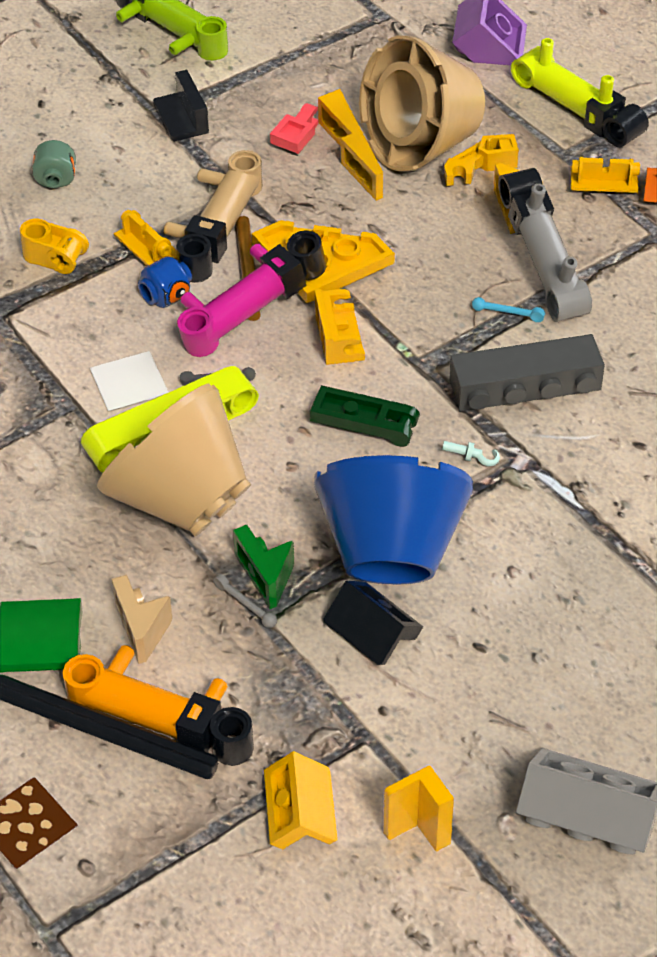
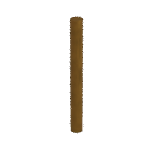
(245, 245)

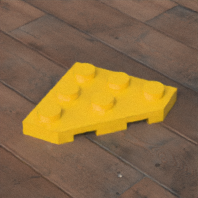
(346, 255)

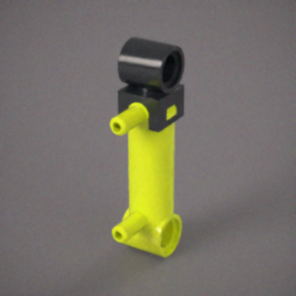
(601, 108)

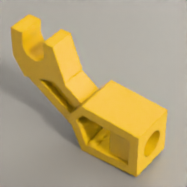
(483, 155)

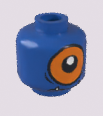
(164, 282)

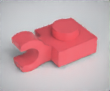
(295, 132)

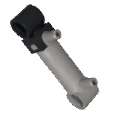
(532, 218)

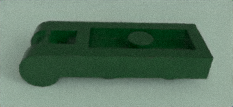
(365, 414)

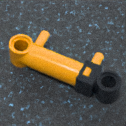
(191, 721)

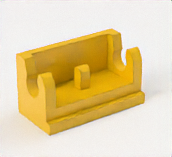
(337, 327)

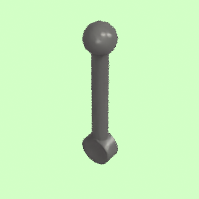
(188, 377)

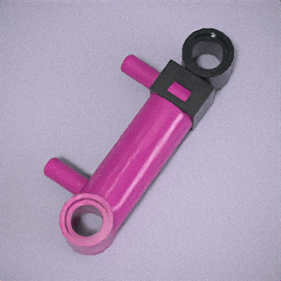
(280, 274)

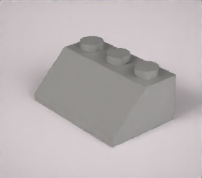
(589, 801)

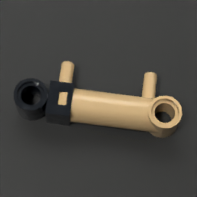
(206, 235)

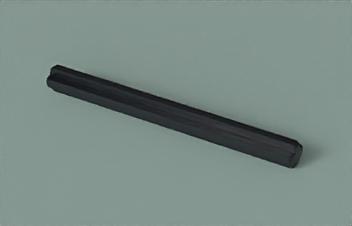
(108, 728)

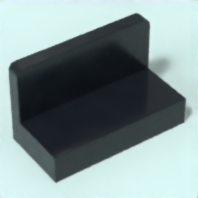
(183, 112)
(370, 621)

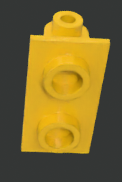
(619, 177)
(143, 239)

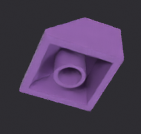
(489, 32)

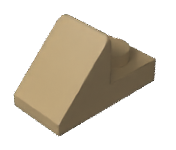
(142, 620)

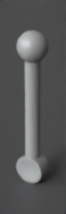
(268, 619)

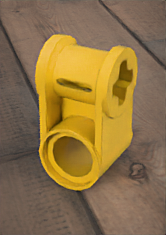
(50, 245)

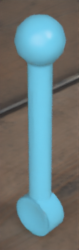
(536, 314)

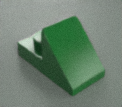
(266, 568)

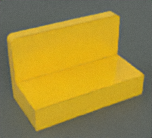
(299, 801)
(419, 802)

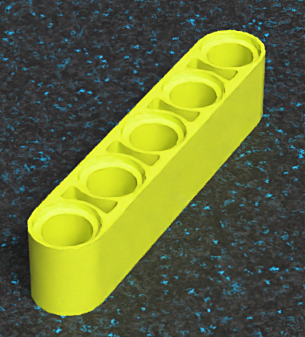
(111, 436)

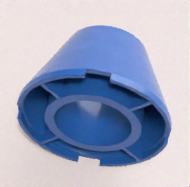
(392, 515)

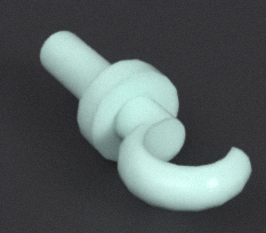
(469, 452)

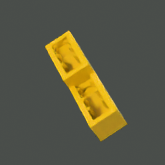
(356, 153)

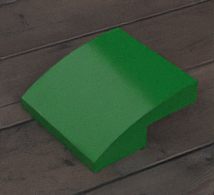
(39, 634)

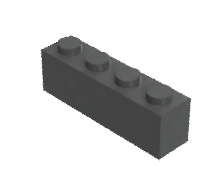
(526, 372)

